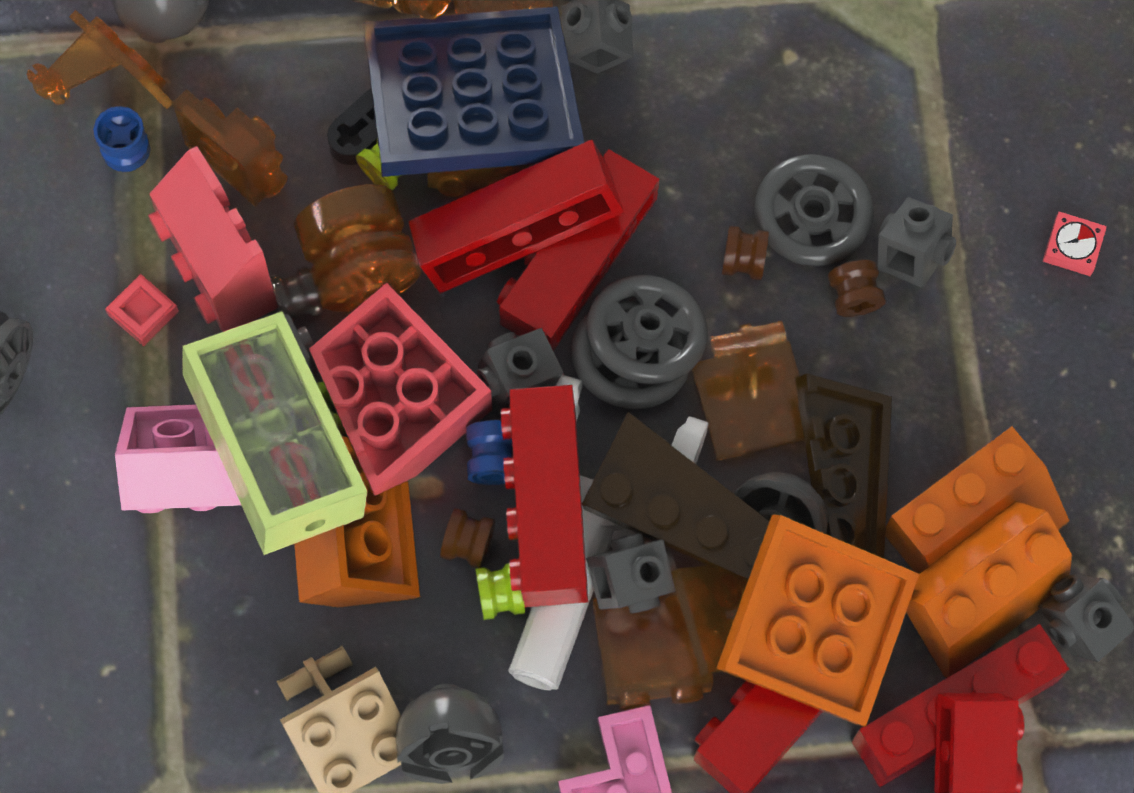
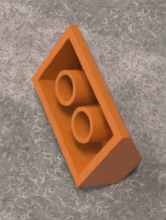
(972, 497)
(363, 559)
(988, 585)

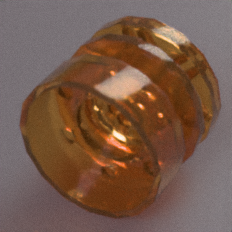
(356, 246)

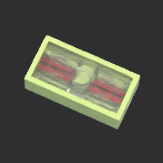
(273, 432)

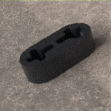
(351, 121)

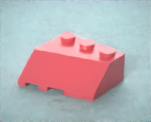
(211, 244)
(397, 388)

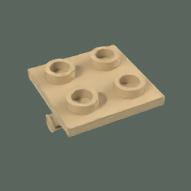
(348, 731)

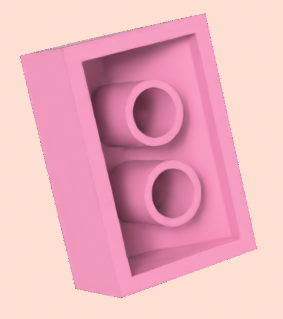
(169, 462)

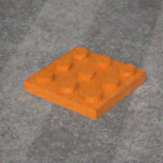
(818, 620)

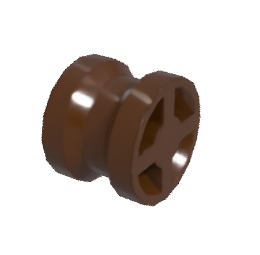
(745, 252)
(856, 288)
(467, 538)

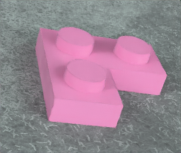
(631, 754)

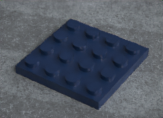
(471, 91)

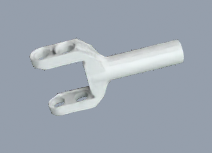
(554, 628)

